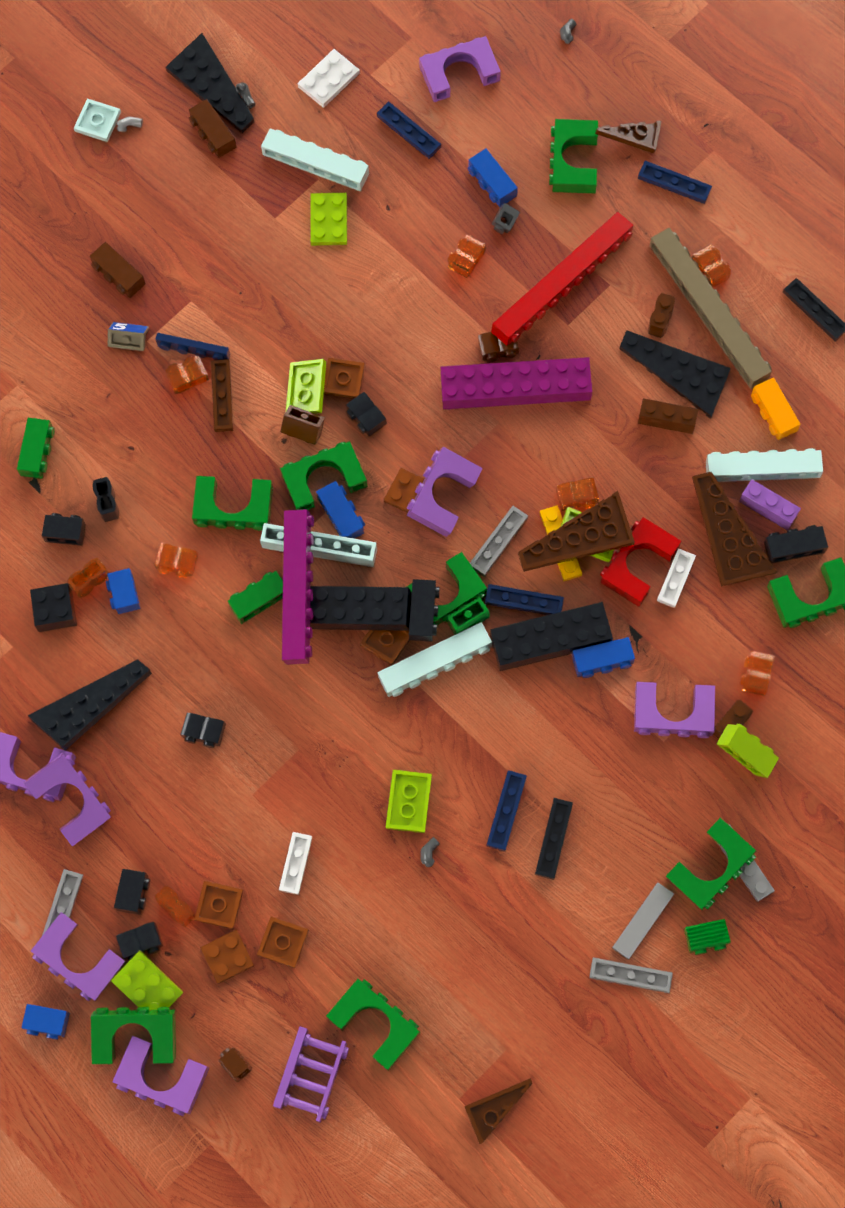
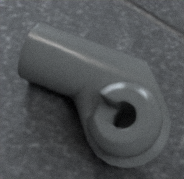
(565, 31)
(243, 89)
(426, 852)

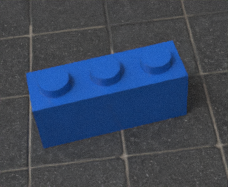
(492, 177)
(340, 510)
(603, 657)

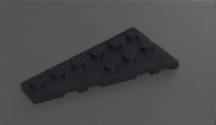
(205, 77)
(683, 372)
(77, 712)

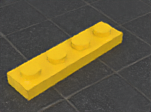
(552, 520)

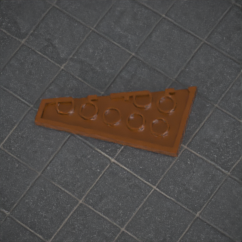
(587, 534)
(730, 539)

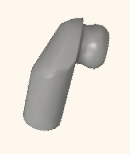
(129, 121)

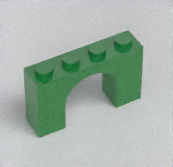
(565, 177)
(340, 457)
(253, 516)
(469, 587)
(794, 611)
(738, 853)
(361, 997)
(158, 1022)

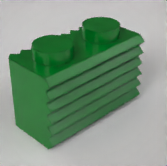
(468, 616)
(707, 936)

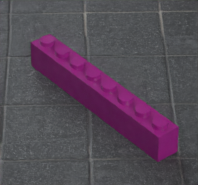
(296, 587)

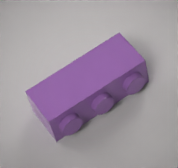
(769, 504)

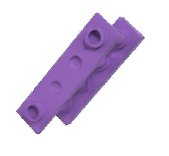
(298, 1059)

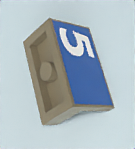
(127, 336)

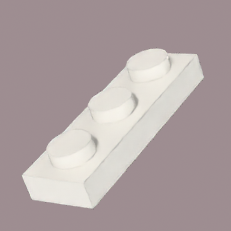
(676, 578)
(295, 863)

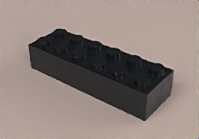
(360, 608)
(550, 636)

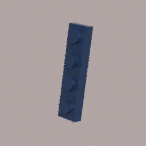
(408, 130)
(674, 182)
(190, 346)
(523, 600)
(506, 810)

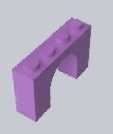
(474, 52)
(424, 507)
(649, 720)
(8, 749)
(62, 771)
(49, 951)
(131, 1076)

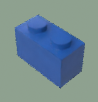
(123, 591)
(46, 1021)

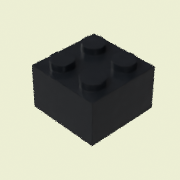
(53, 607)

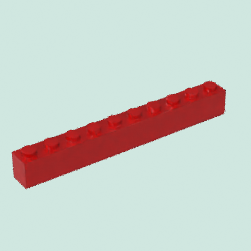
(562, 278)

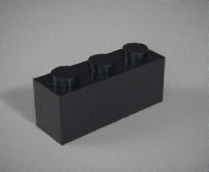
(796, 544)
(423, 610)

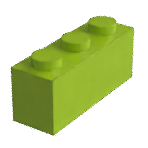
(748, 750)

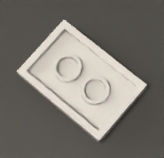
(328, 78)

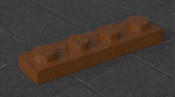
(222, 395)

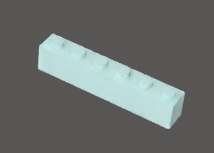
(315, 159)
(765, 465)
(325, 546)
(435, 660)

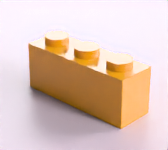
(775, 409)

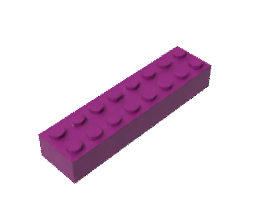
(516, 383)

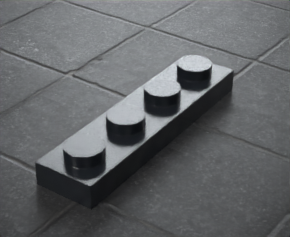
(815, 309)
(553, 838)

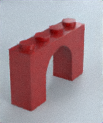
(617, 575)

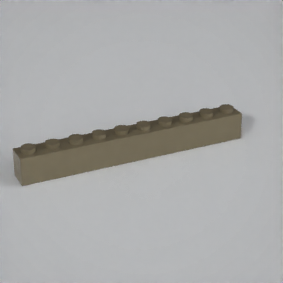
(710, 308)

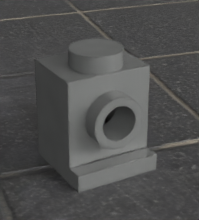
(509, 214)

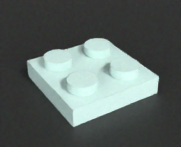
(97, 120)

